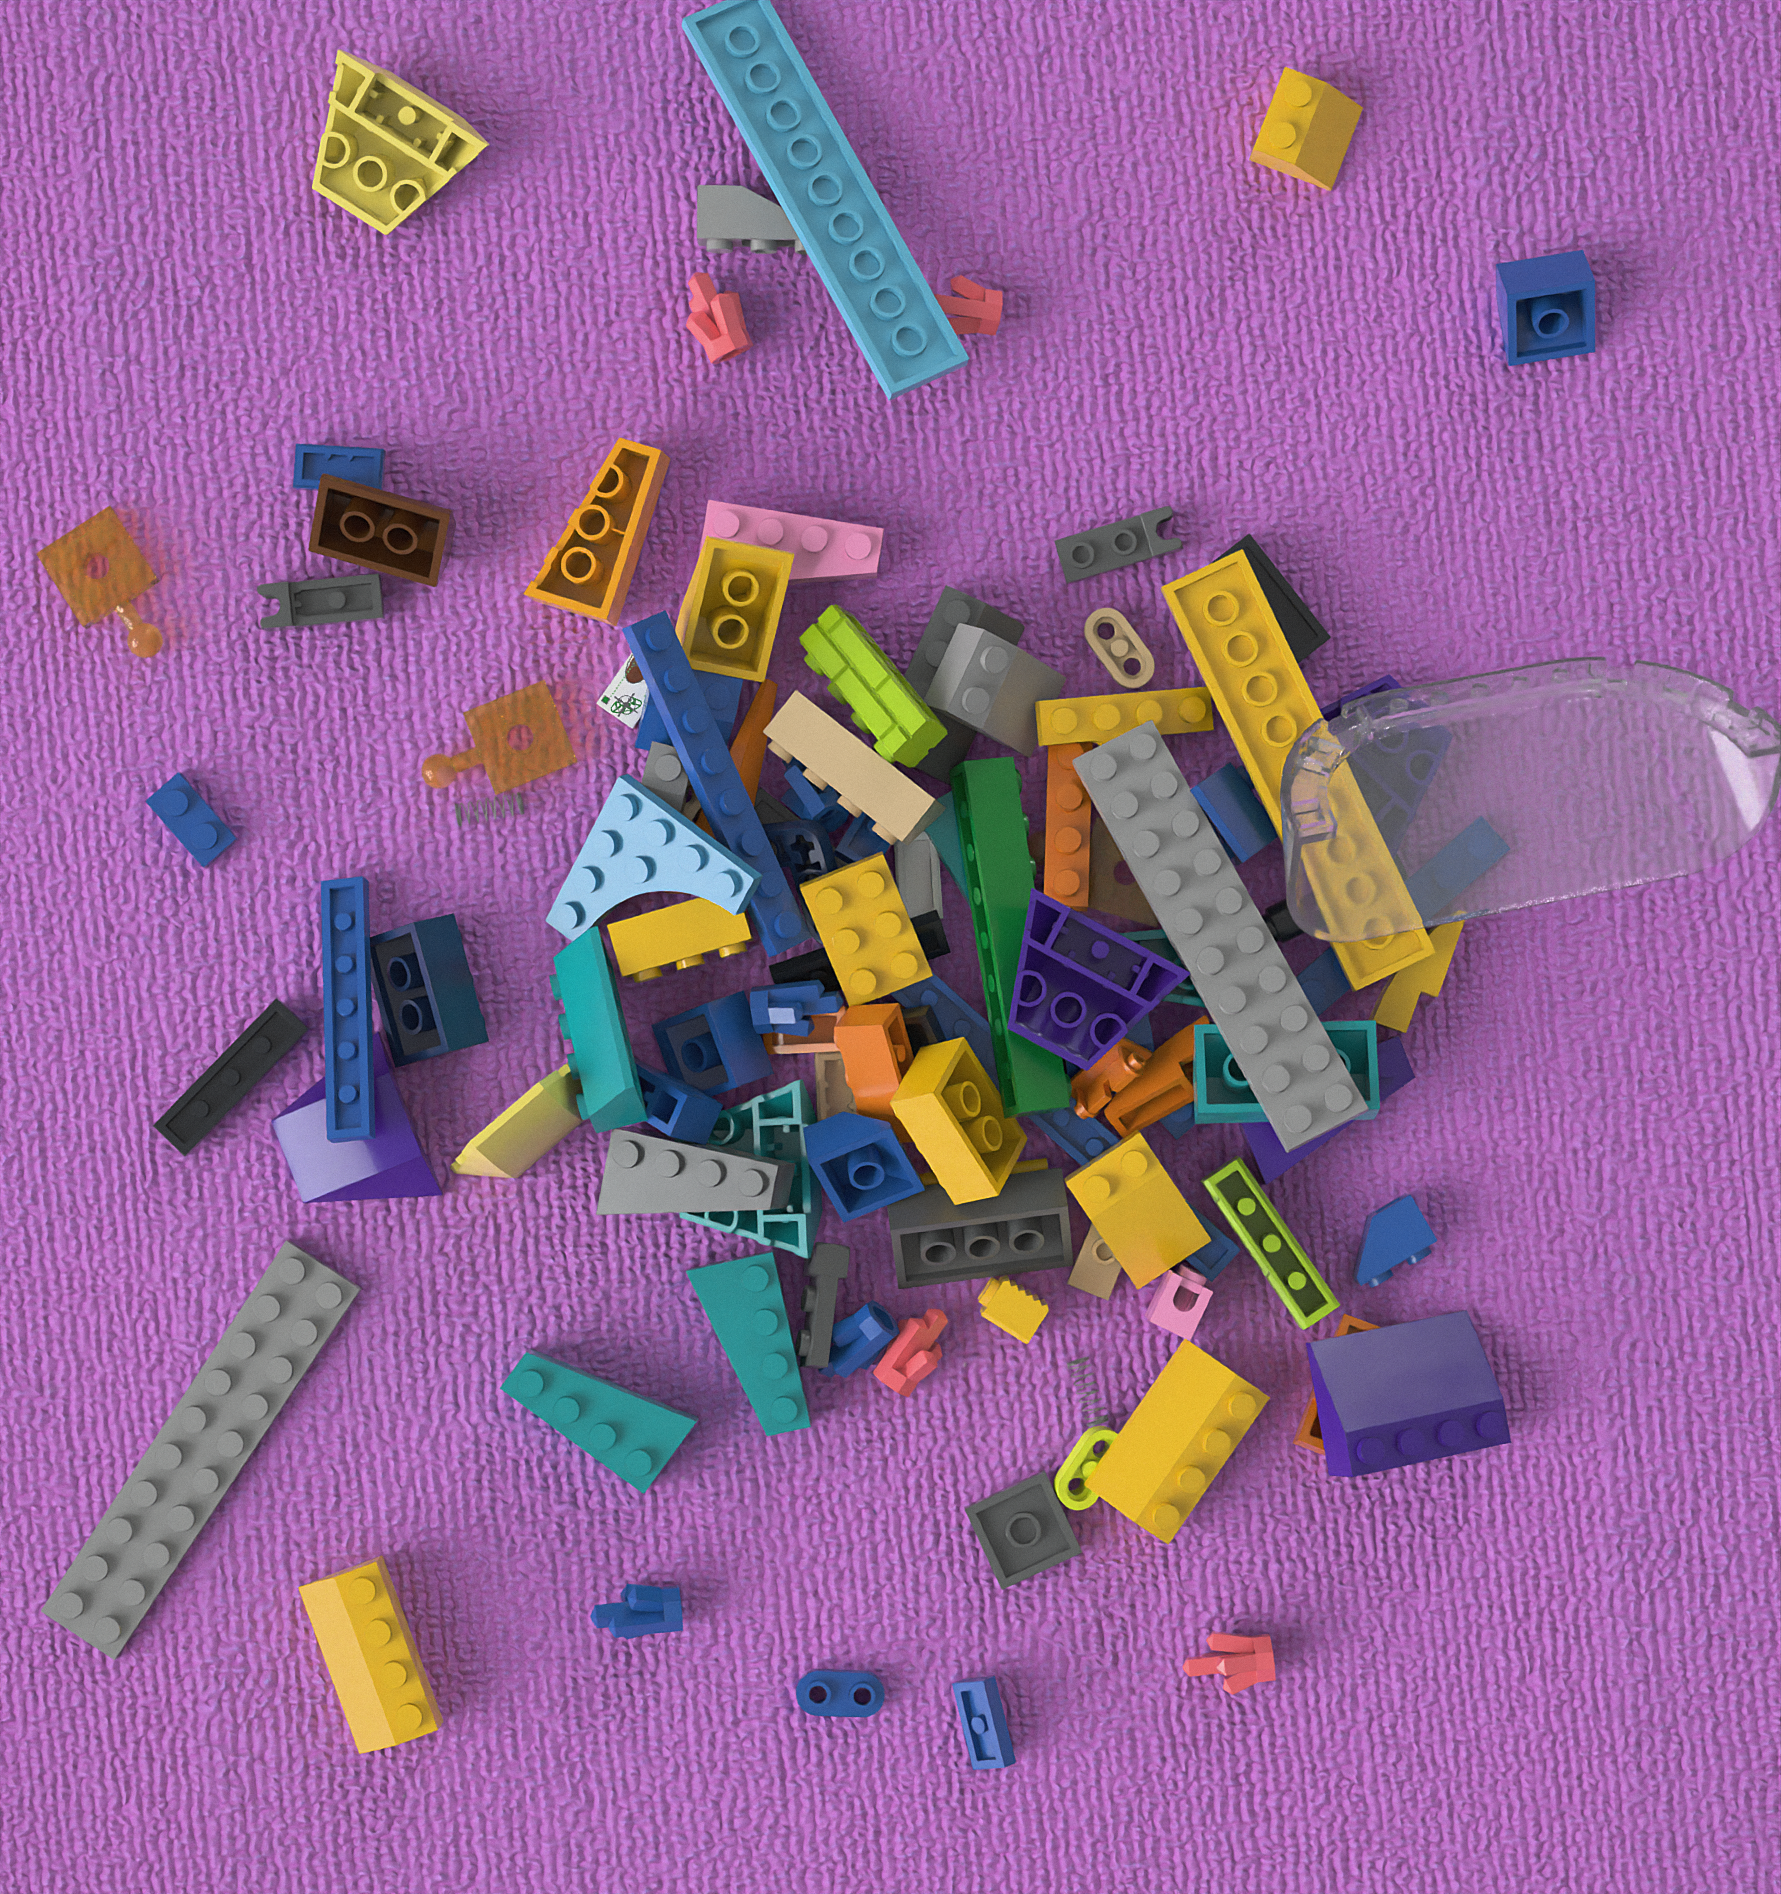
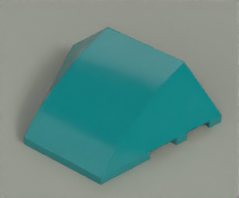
(774, 1129)

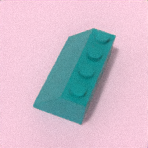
(598, 1034)
(1226, 1096)

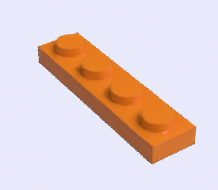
(1067, 828)

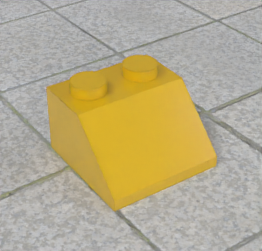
(1306, 129)

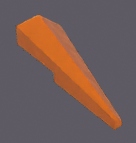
(748, 747)

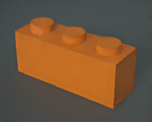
(875, 1059)

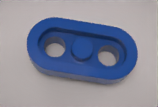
(840, 1692)

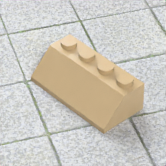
(852, 769)

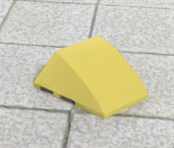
(387, 145)
(524, 1129)

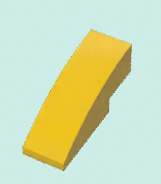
(1425, 977)

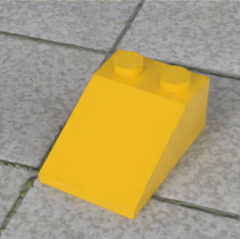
(733, 608)
(1137, 1209)

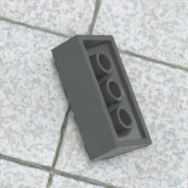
(952, 609)
(985, 1237)

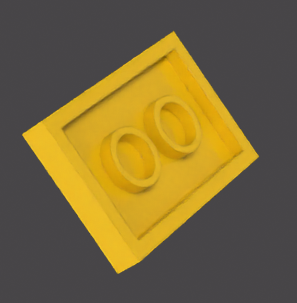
(866, 930)

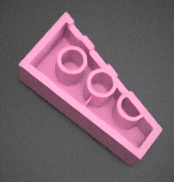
(822, 547)

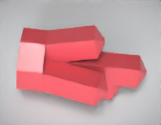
(977, 312)
(717, 320)
(912, 1352)
(1242, 1660)

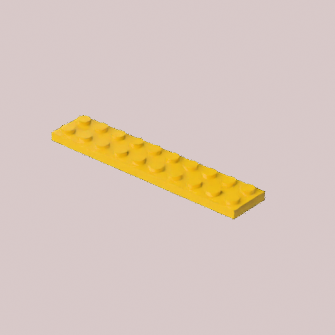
(1266, 712)

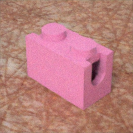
(1179, 1301)

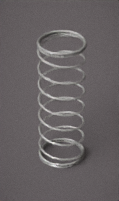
(518, 799)
(1102, 1419)

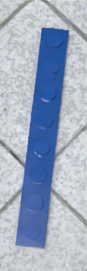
(715, 777)

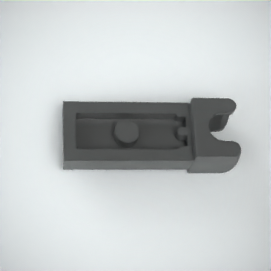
(1115, 545)
(324, 602)
(818, 1300)

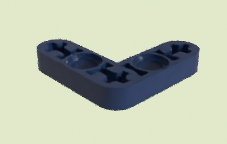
(794, 855)

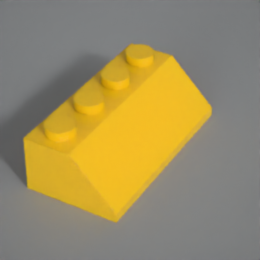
(1176, 1441)
(371, 1656)

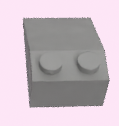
(992, 687)

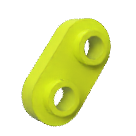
(1080, 1465)

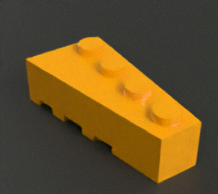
(604, 536)

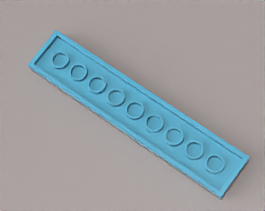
(825, 194)

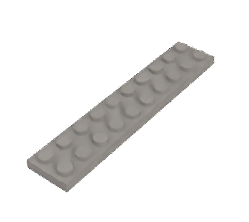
(1220, 936)
(201, 1449)

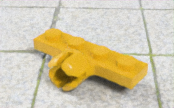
(1109, 716)

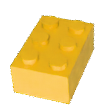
(678, 937)
(958, 1121)

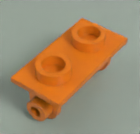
(1110, 1073)

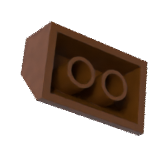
(381, 530)

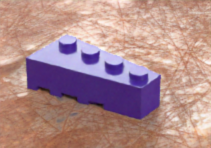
(1267, 1150)

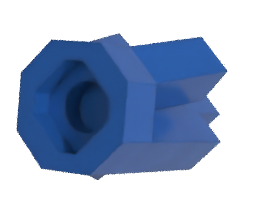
(810, 801)
(786, 1006)
(859, 1339)
(642, 1612)

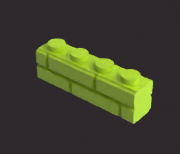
(872, 686)
(1270, 1242)

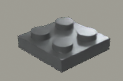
(1023, 1529)

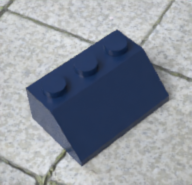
(425, 990)

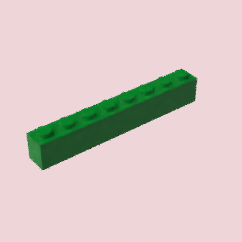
(999, 889)

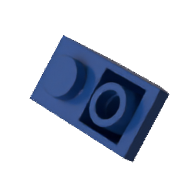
(1389, 1237)

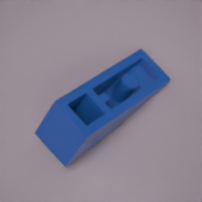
(676, 1105)

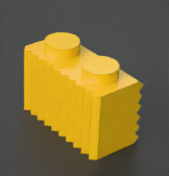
(1012, 1307)

